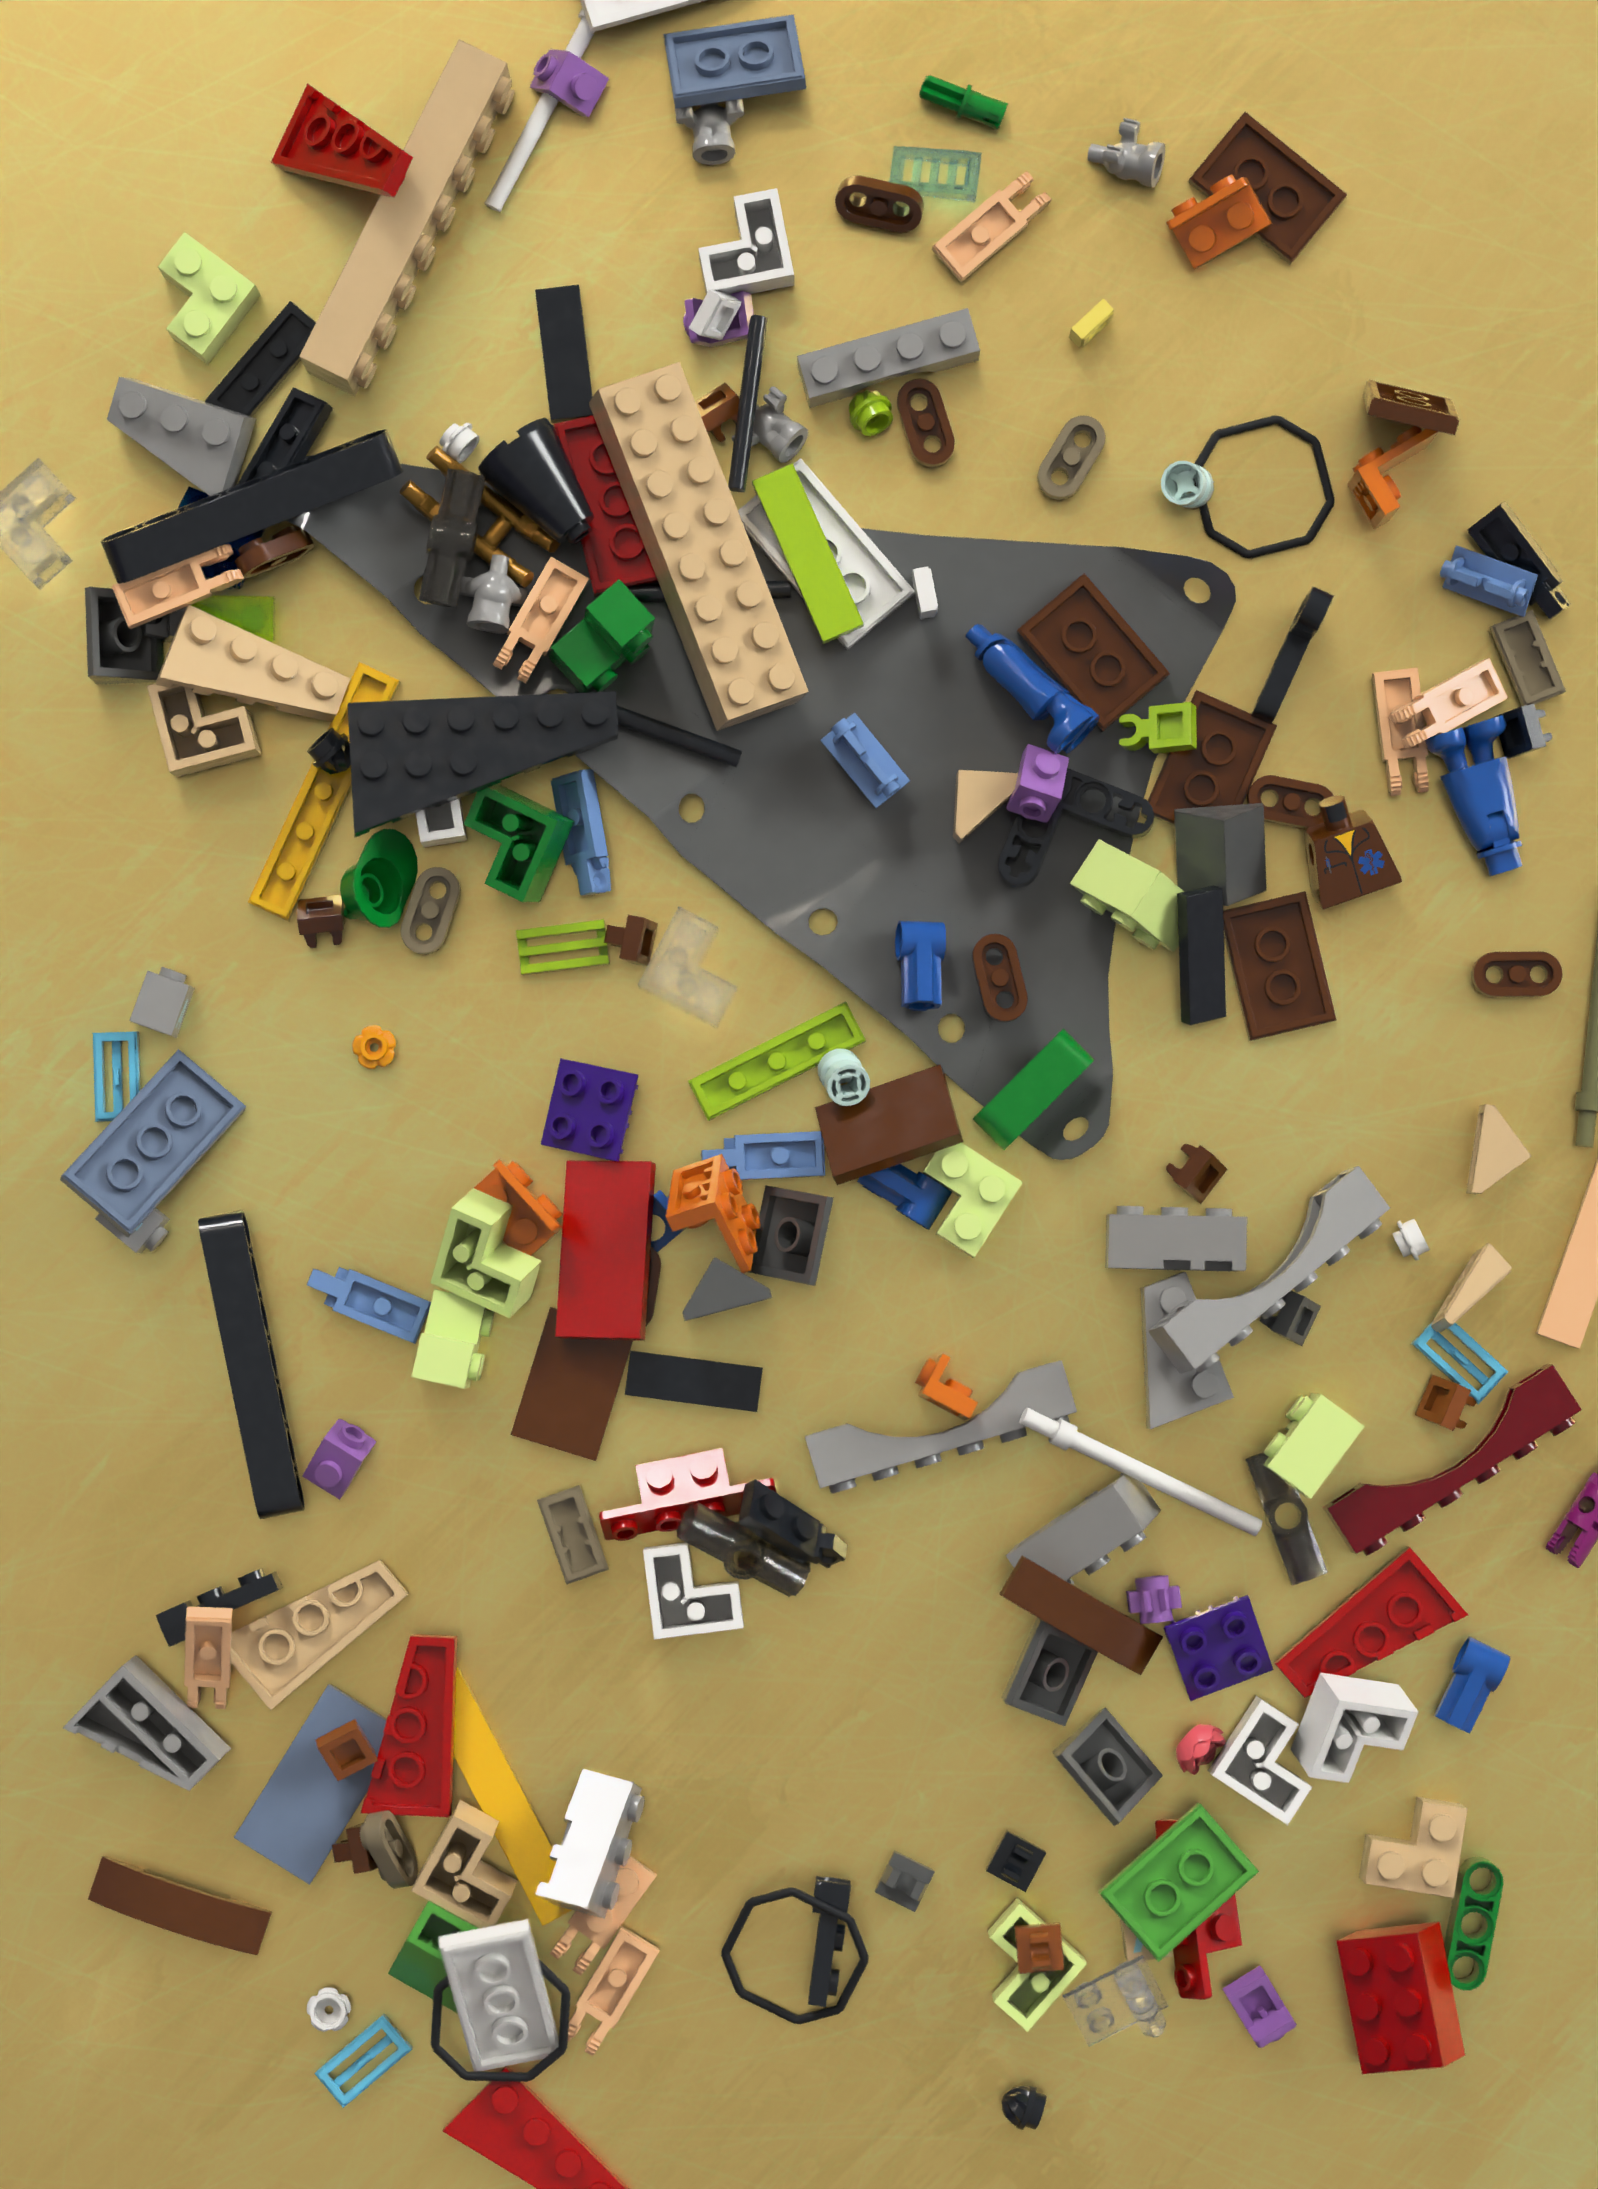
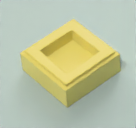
(1091, 323)

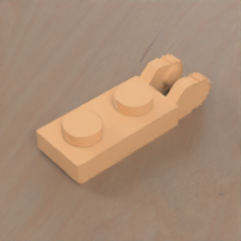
(988, 229)
(173, 587)
(543, 614)
(1391, 692)
(1452, 702)
(208, 1653)
(633, 1882)
(613, 1985)

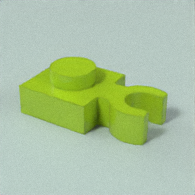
(1167, 729)

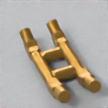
(507, 518)

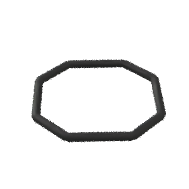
(1325, 480)
(821, 1905)
(502, 2076)

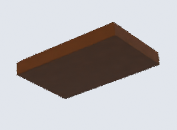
(1287, 186)
(1410, 407)
(1093, 651)
(1222, 765)
(1277, 966)
(889, 1125)
(571, 1391)

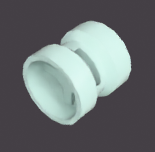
(1179, 481)
(842, 1067)

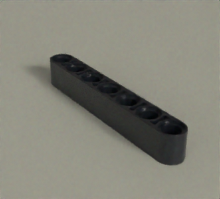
(251, 506)
(251, 1364)

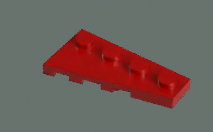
(339, 148)
(1379, 1618)
(418, 1737)
(528, 2139)

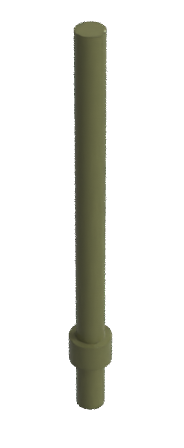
(1587, 1099)

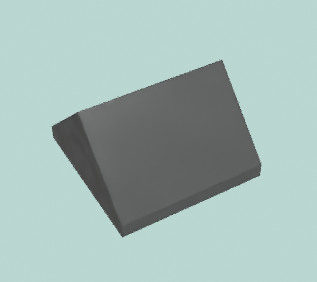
(113, 649)
(1221, 849)
(791, 1235)
(722, 1290)
(1049, 1673)
(1108, 1765)

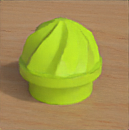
(870, 412)

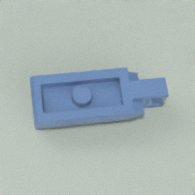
(586, 845)
(773, 1155)
(372, 1302)

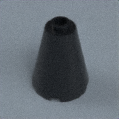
(540, 481)

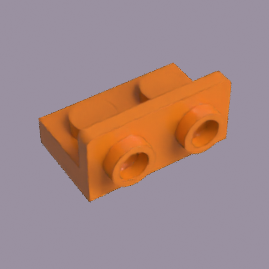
(1219, 220)
(949, 1396)

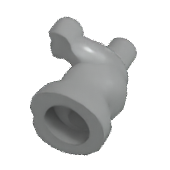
(712, 130)
(1131, 159)
(777, 430)
(493, 597)

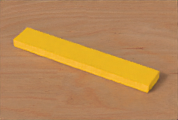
(314, 810)
(503, 1799)

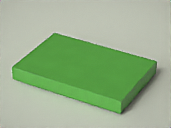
(1178, 1881)

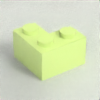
(217, 297)
(1134, 894)
(982, 1193)
(478, 1263)
(452, 1340)
(1313, 1444)
(1029, 1995)

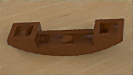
(1080, 1615)
(179, 1907)

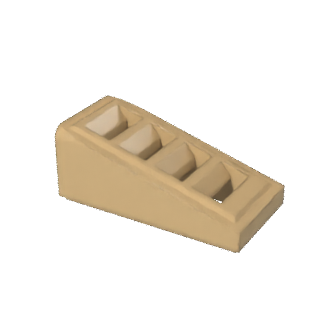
(1479, 1277)

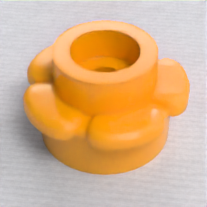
(384, 1054)

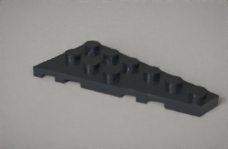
(444, 749)

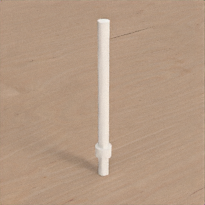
(534, 127)
(1066, 1436)

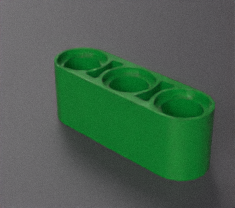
(1033, 1089)
(1464, 1902)

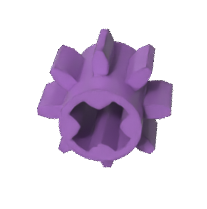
(1154, 1599)

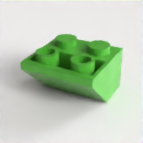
(420, 1958)

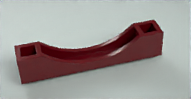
(1529, 1411)

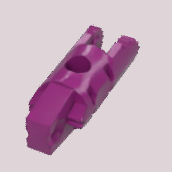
(1582, 1518)

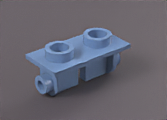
(1488, 580)
(864, 760)

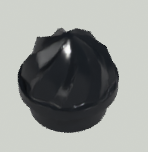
(331, 752)
(1024, 2106)

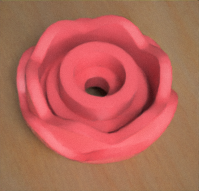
(1199, 1747)

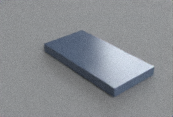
(153, 1143)
(303, 1802)

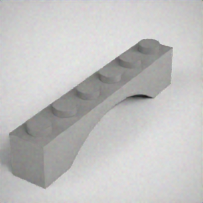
(1334, 1217)
(851, 1452)

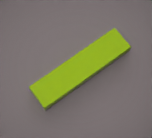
(807, 553)
(775, 1061)

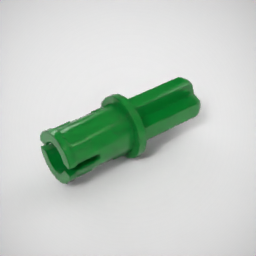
(963, 101)

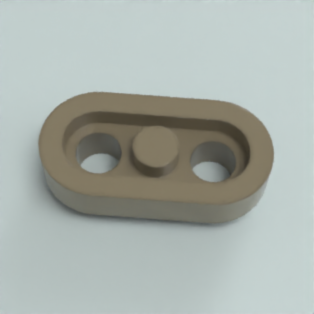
(1070, 458)
(430, 911)
(389, 1849)

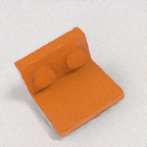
(1380, 494)
(714, 1192)
(532, 1218)

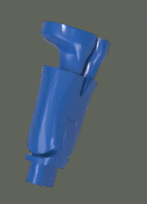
(1034, 689)
(1481, 792)

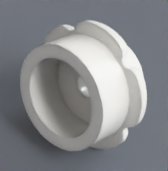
(459, 441)
(1410, 1239)
(316, 2009)

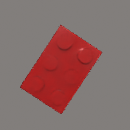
(1401, 1998)

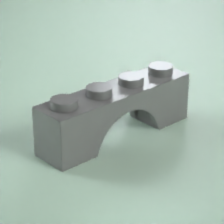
(910, 349)

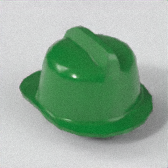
(380, 880)

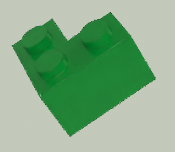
(611, 633)
(528, 837)

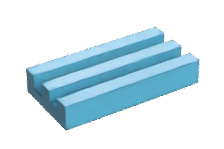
(99, 1071)
(1488, 1383)
(393, 2035)

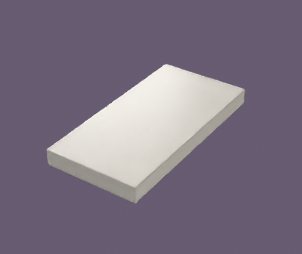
(868, 574)
(500, 1995)

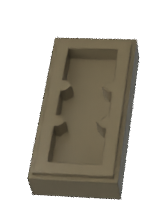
(1527, 659)
(573, 1534)

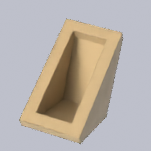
(978, 797)
(1494, 1150)

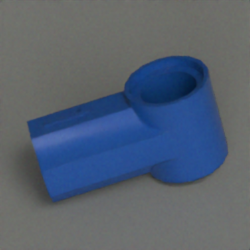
(921, 951)
(912, 1193)
(1476, 1673)

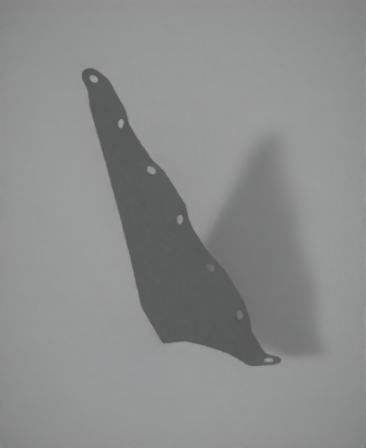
(794, 827)

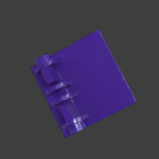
(589, 1110)
(1218, 1647)

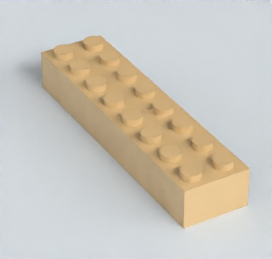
(403, 228)
(698, 546)

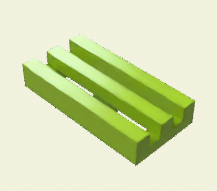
(525, 952)

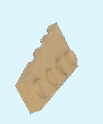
(238, 664)
(303, 1636)

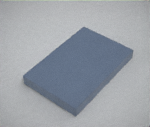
(734, 61)

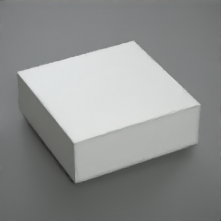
(715, 314)
(924, 592)

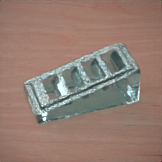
(954, 158)

